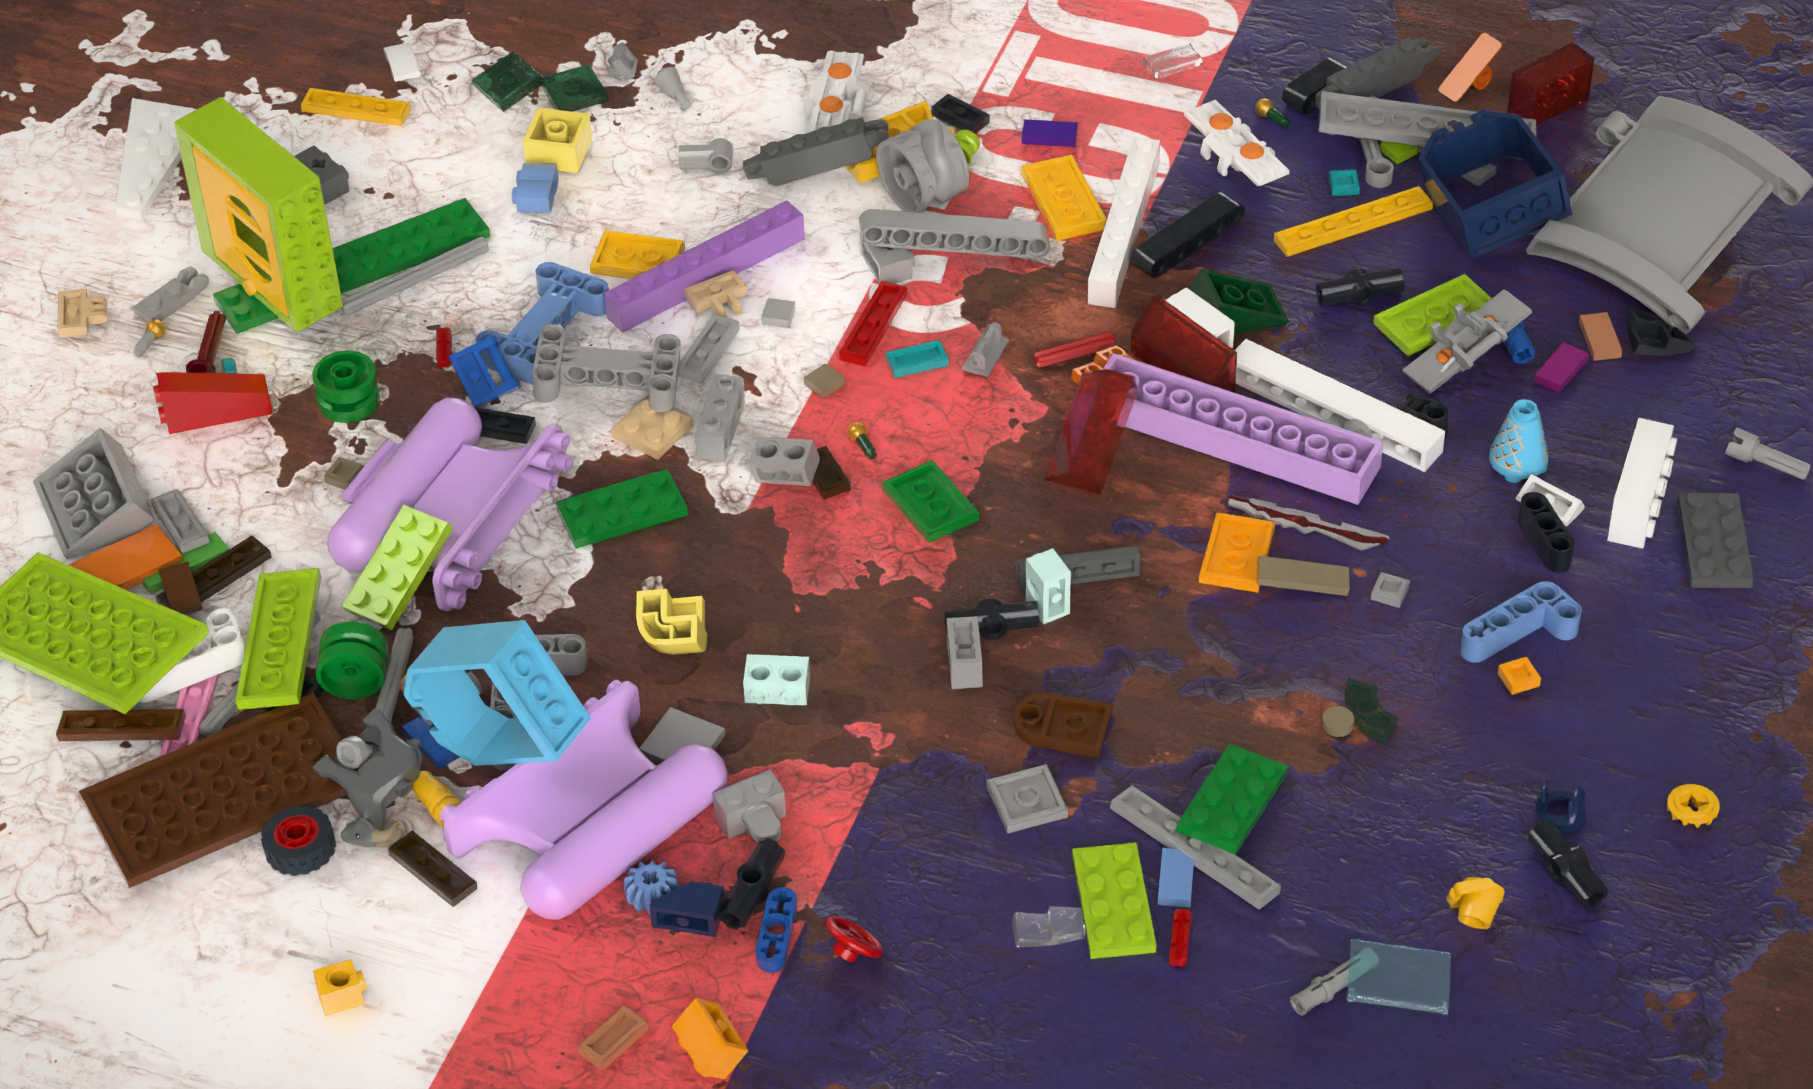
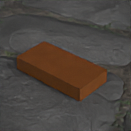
(180, 588)

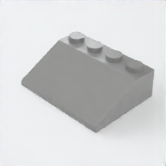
(93, 496)

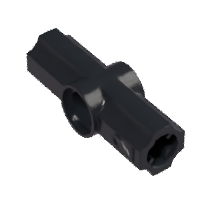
(1360, 287)
(997, 619)
(1568, 864)
(751, 884)

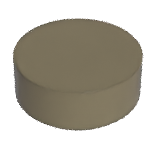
(1337, 721)

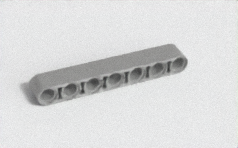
(954, 233)

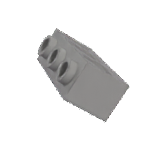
(719, 418)

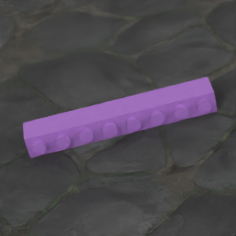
(731, 250)

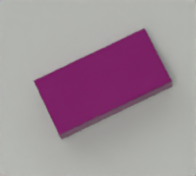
(1561, 367)

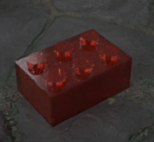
(1551, 84)

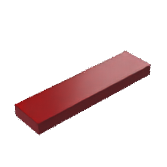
(873, 323)

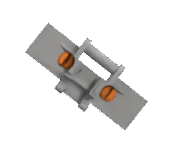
(1466, 340)

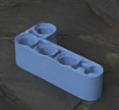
(1535, 607)

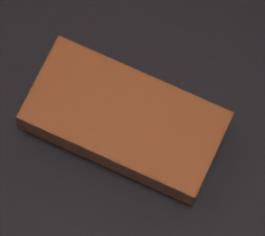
(1600, 336)
(613, 1038)

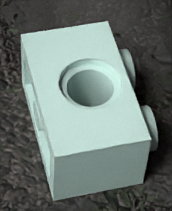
(1049, 585)

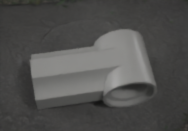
(715, 156)

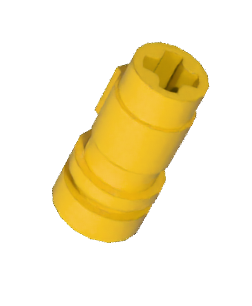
(434, 795)

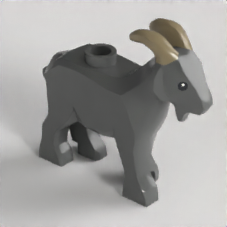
(377, 781)

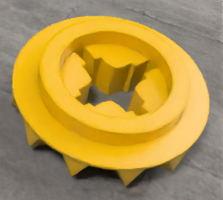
(1701, 797)

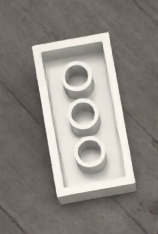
(1642, 483)

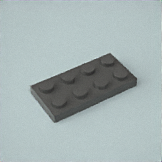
(1715, 540)

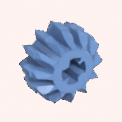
(648, 884)

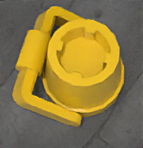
(1476, 901)

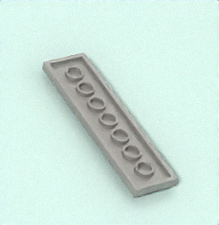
(1389, 119)

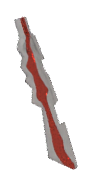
(1308, 522)

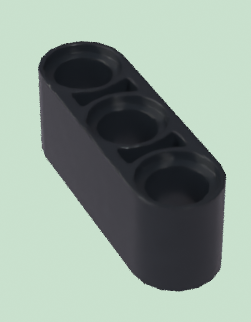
(1302, 91)
(1546, 532)

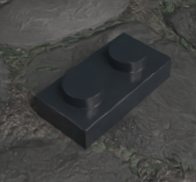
(960, 114)

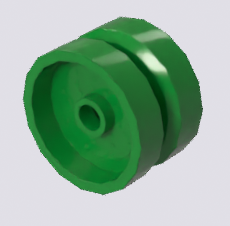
(346, 386)
(352, 660)

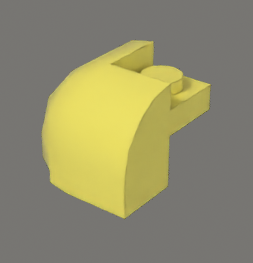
(671, 624)

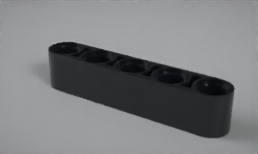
(1187, 235)

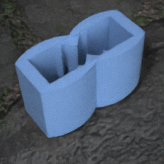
(535, 187)

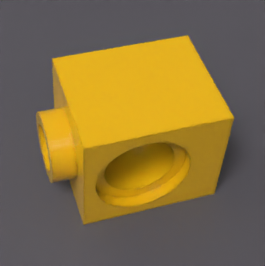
(339, 987)

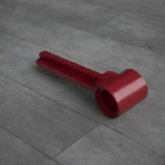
(209, 345)

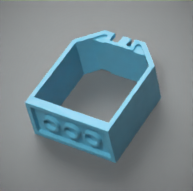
(522, 672)

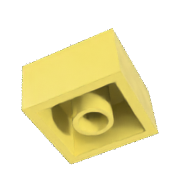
(558, 139)

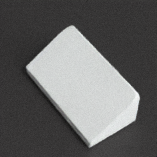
(1564, 504)

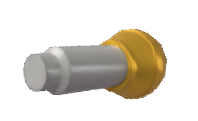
(154, 330)

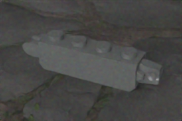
(1382, 70)
(817, 151)

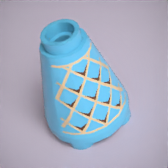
(1520, 444)

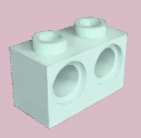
(776, 679)

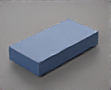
(1175, 878)

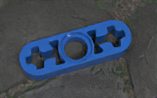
(780, 941)

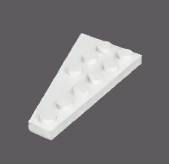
(148, 155)

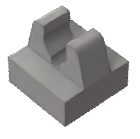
(622, 62)

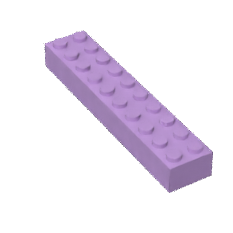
(1250, 432)

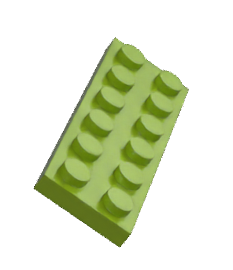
(278, 639)

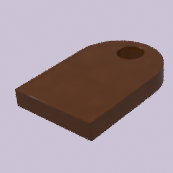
(1063, 723)

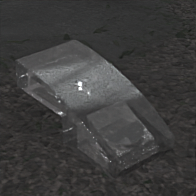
(1054, 928)

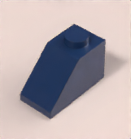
(689, 909)

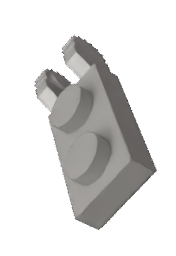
(172, 295)

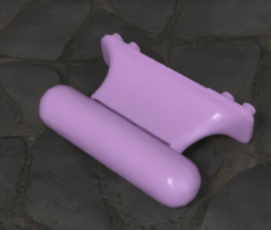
(590, 808)

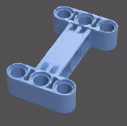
(562, 296)

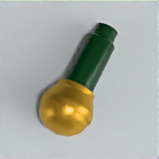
(1266, 109)
(858, 433)

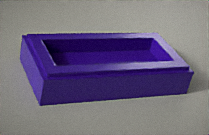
(1049, 133)

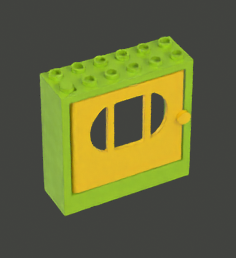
(239, 170)

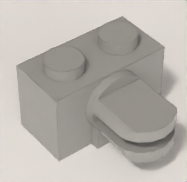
(751, 807)

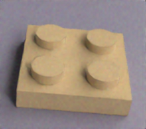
(651, 430)

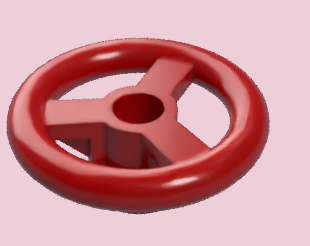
(852, 940)

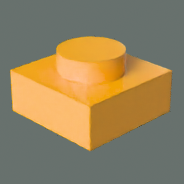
(1519, 675)

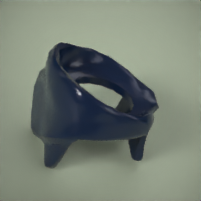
(1576, 808)

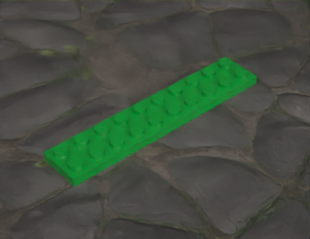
(373, 257)

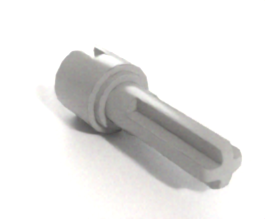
(1748, 448)

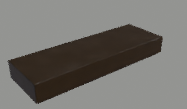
(432, 868)

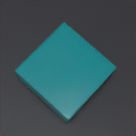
(1344, 182)

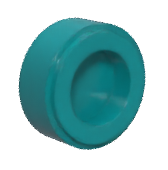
(228, 366)

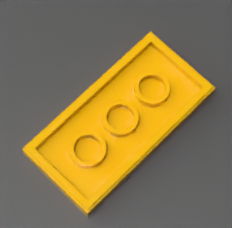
(1064, 197)

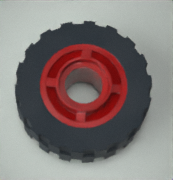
(298, 840)

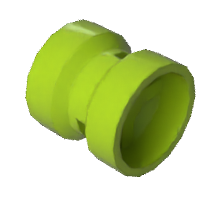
(969, 143)

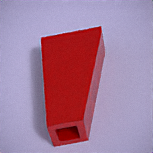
(209, 399)

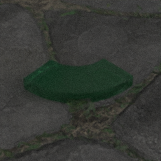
(1367, 712)

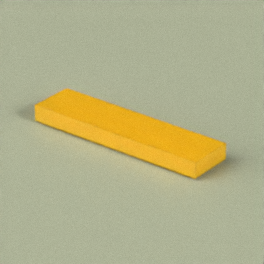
(355, 107)

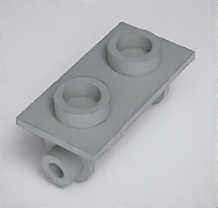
(986, 351)

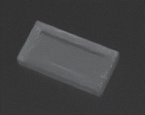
(1172, 61)

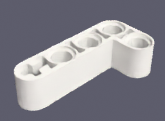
(213, 655)

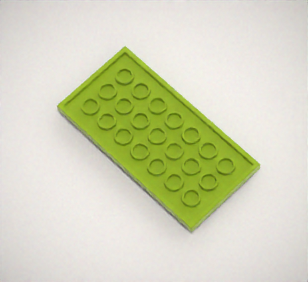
(90, 632)

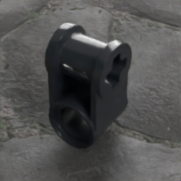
(1426, 410)

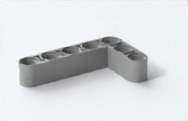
(568, 655)

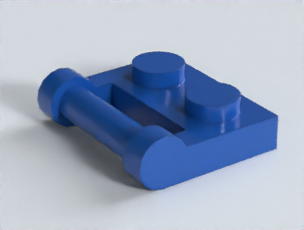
(475, 375)

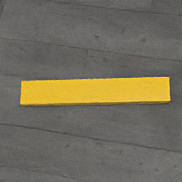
(1353, 221)

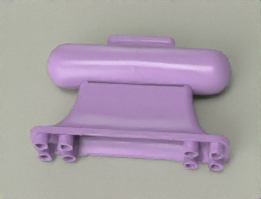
(452, 480)

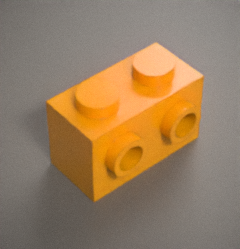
(709, 1038)

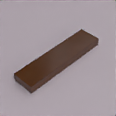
(117, 726)

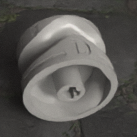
(922, 166)

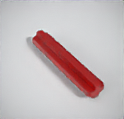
(1074, 349)

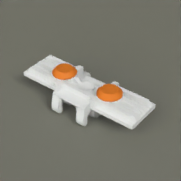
(831, 89)
(1235, 144)

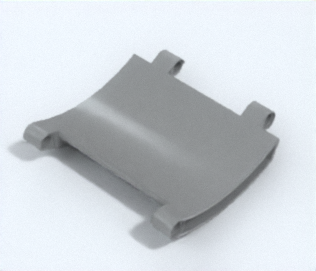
(1668, 203)

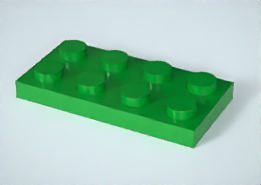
(621, 508)
(1232, 799)

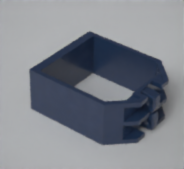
(1509, 213)

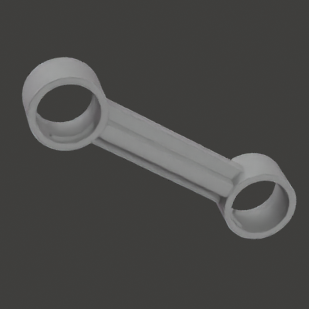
(1376, 163)

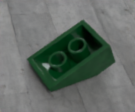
(1243, 300)

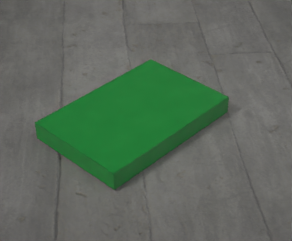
(930, 501)

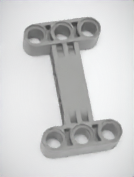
(604, 367)

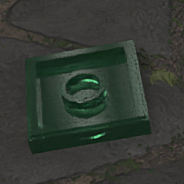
(508, 81)
(574, 89)

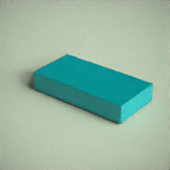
(917, 358)

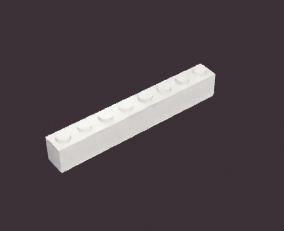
(1123, 222)
(1336, 403)

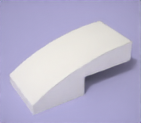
(402, 62)

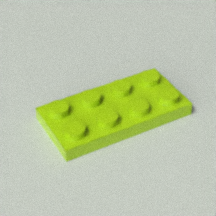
(1410, 321)
(397, 567)
(1113, 900)

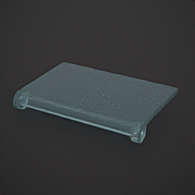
(1399, 976)

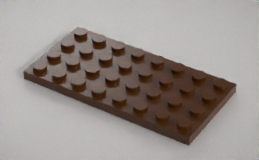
(214, 790)

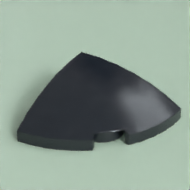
(1653, 337)

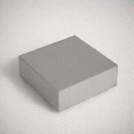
(778, 312)
(1390, 590)

